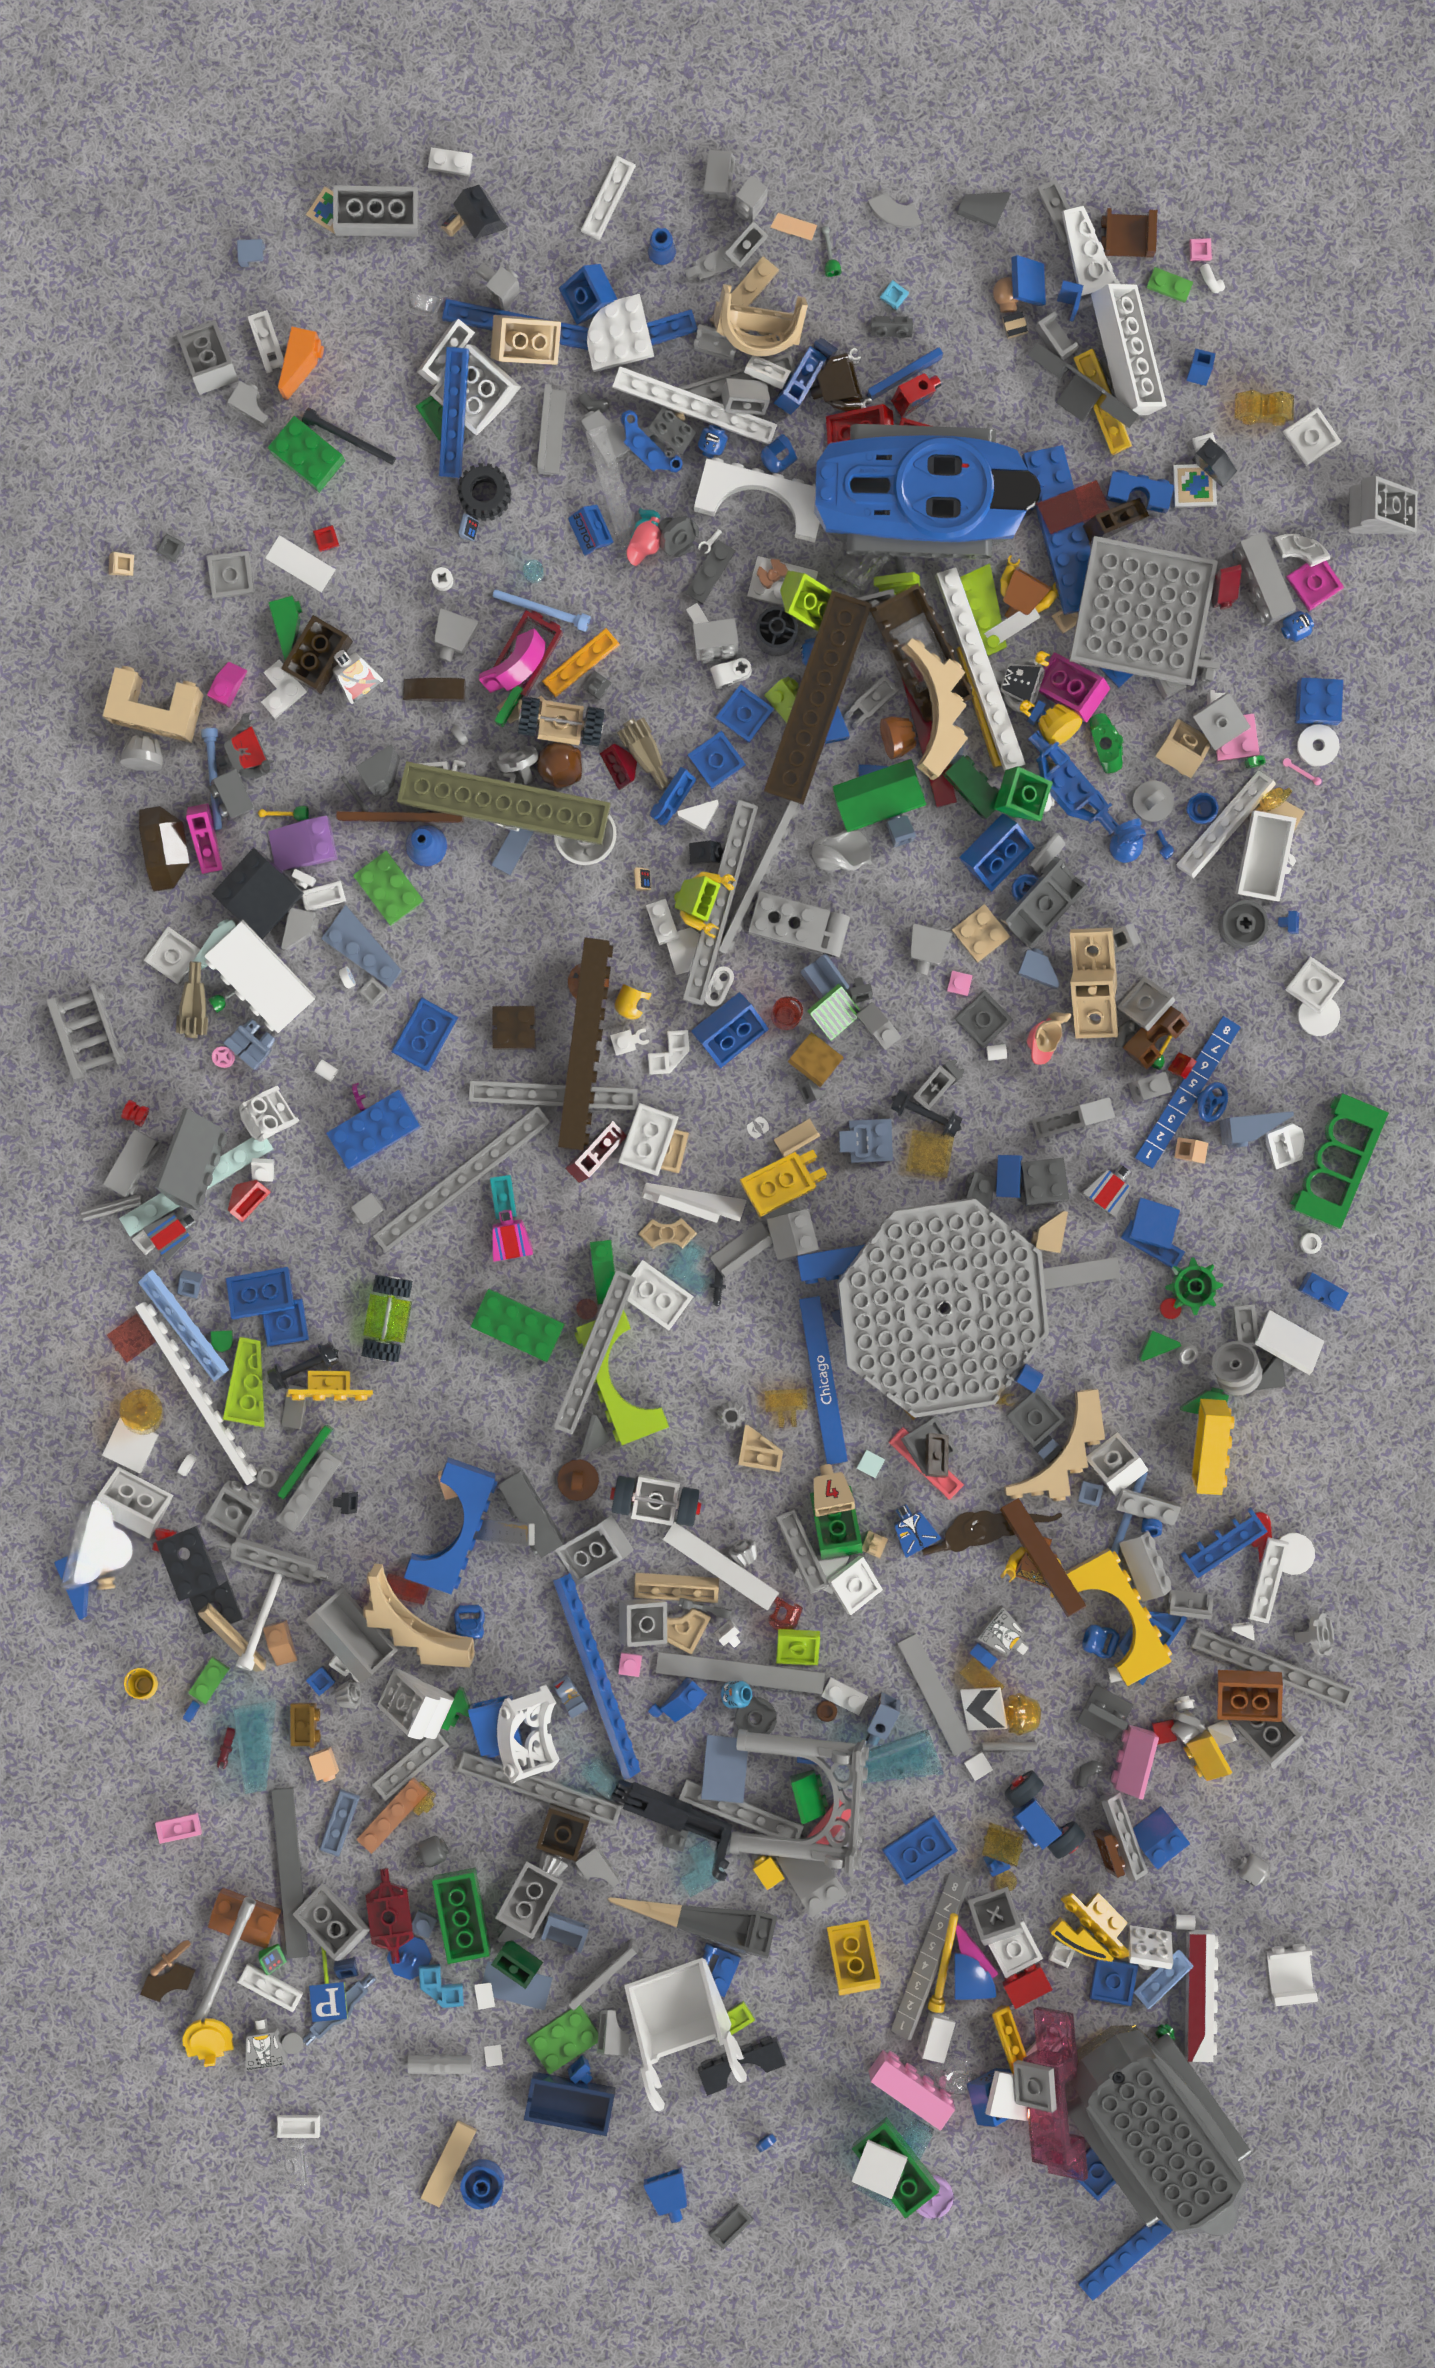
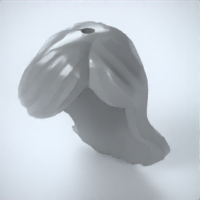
(841, 851)

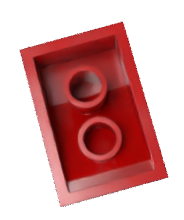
(839, 424)

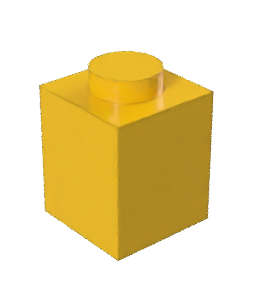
(768, 1871)

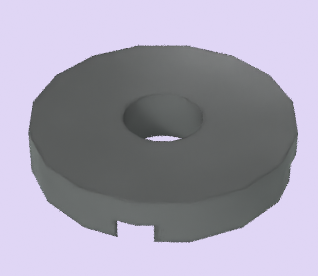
(761, 1706)

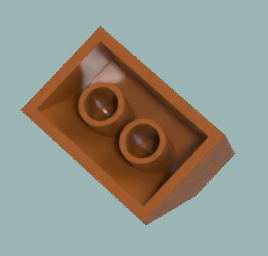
(1249, 1695)
(258, 1927)

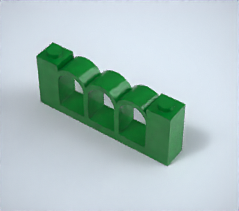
(1362, 1114)

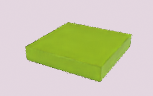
(798, 1647)

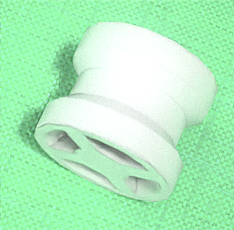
(442, 583)

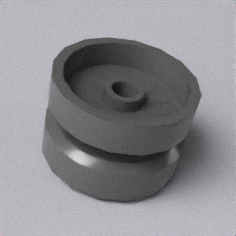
(1255, 924)

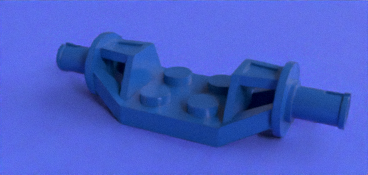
(1070, 786)

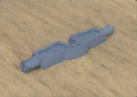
(353, 1995)

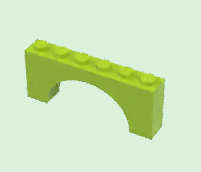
(629, 1421)

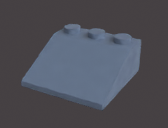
(1239, 1131)

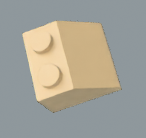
(1184, 748)

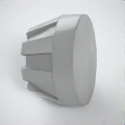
(142, 754)

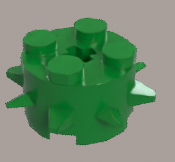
(1206, 1286)

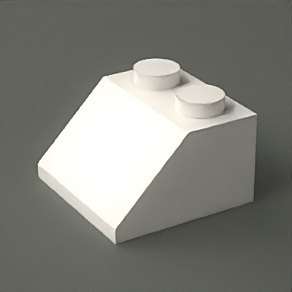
(1116, 1463)

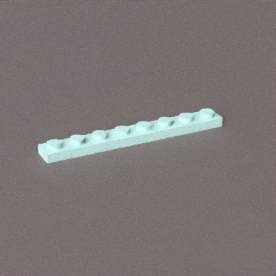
(228, 1165)

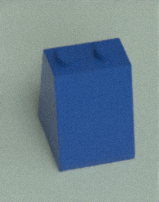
(484, 1723)

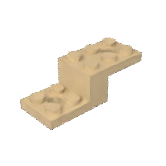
(1093, 983)

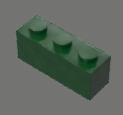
(971, 785)

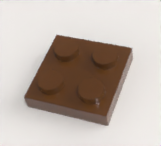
(1107, 1847)

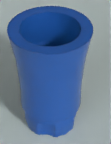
(661, 247)

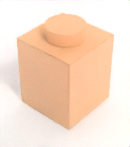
(324, 1764)

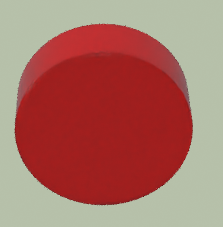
(1167, 1309)

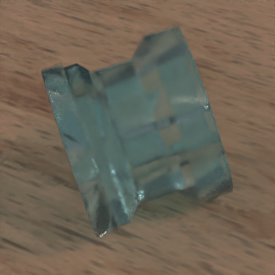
(532, 567)

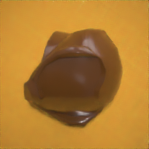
(560, 764)

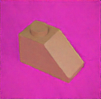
(280, 1642)

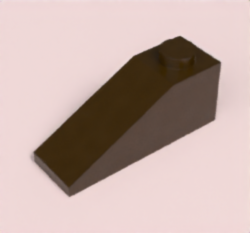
(1115, 519)

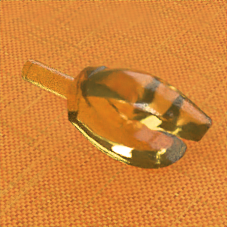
(1273, 799)

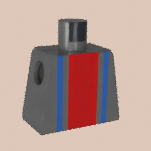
(170, 1234)

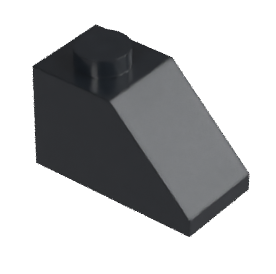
(1215, 462)

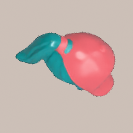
(645, 538)

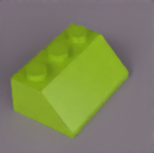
(805, 598)

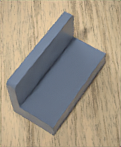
(823, 976)

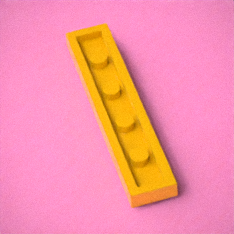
(1113, 430)

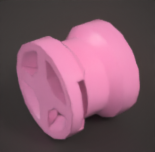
(223, 1057)

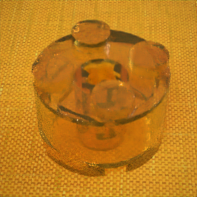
(130, 1411)

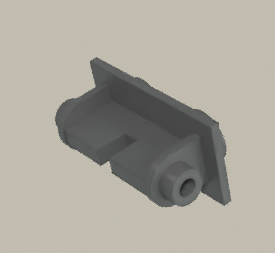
(882, 327)

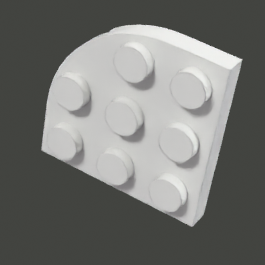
(619, 334)

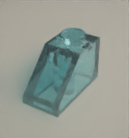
(600, 1777)

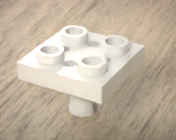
(1148, 1951)

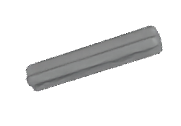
(111, 1207)

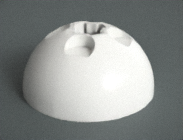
(587, 853)

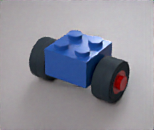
(1037, 1822)

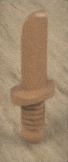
(167, 1960)

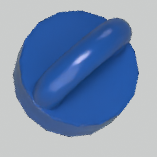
(1153, 1526)

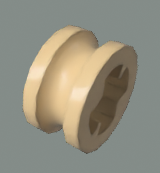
(105, 1583)

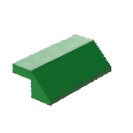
(879, 795)

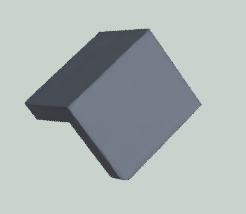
(250, 251)

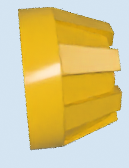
(1059, 724)

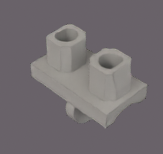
(1209, 667)

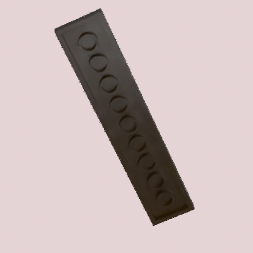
(817, 697)

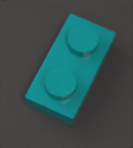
(503, 1195)

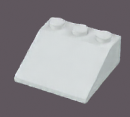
(487, 390)

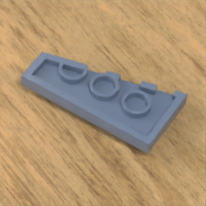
(358, 945)

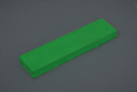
(305, 1461)

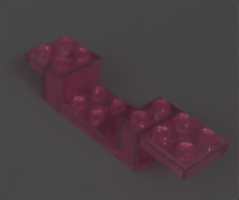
(1050, 2131)

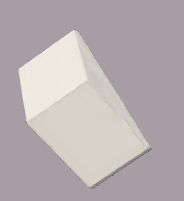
(699, 815)

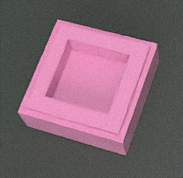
(1200, 249)

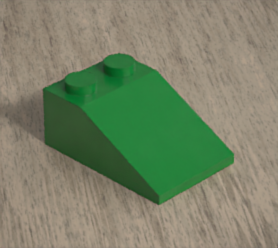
(837, 1533)

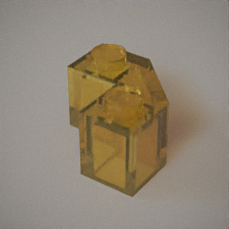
(1264, 408)

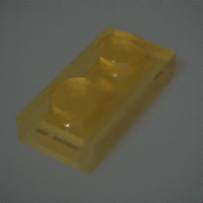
(979, 1675)

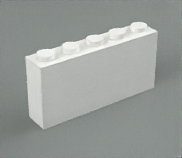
(259, 977)

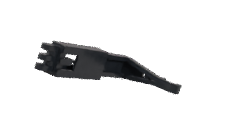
(676, 1815)

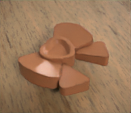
(768, 578)

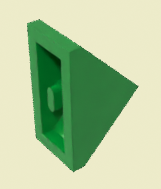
(1156, 1345)

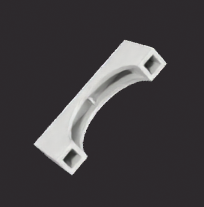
(723, 480)

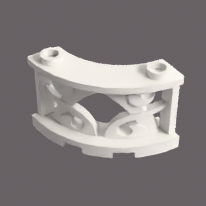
(539, 1707)

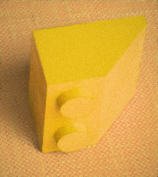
(1207, 1756)

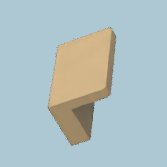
(796, 1138)

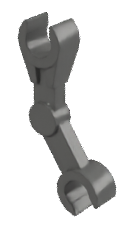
(721, 1612)

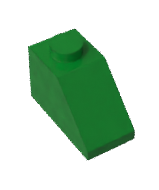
(1193, 1404)

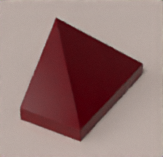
(620, 765)

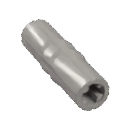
(440, 2064)

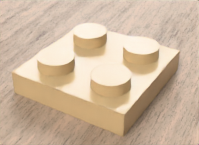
(981, 933)

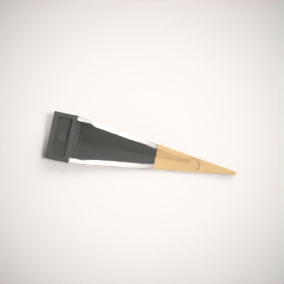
(739, 1930)

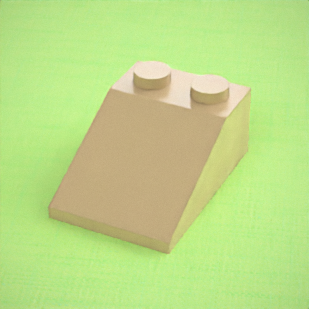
(525, 340)

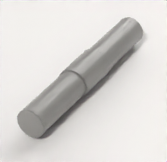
(1009, 1746)

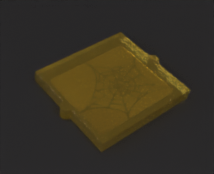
(1003, 1844)

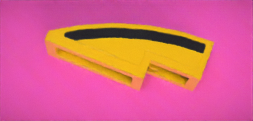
(1079, 1940)

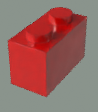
(1027, 1985)

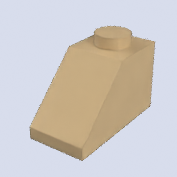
(1051, 1233)

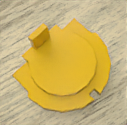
(207, 2040)

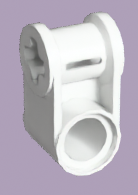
(727, 672)

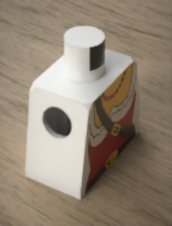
(354, 675)

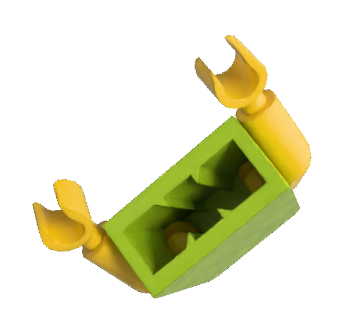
(698, 897)

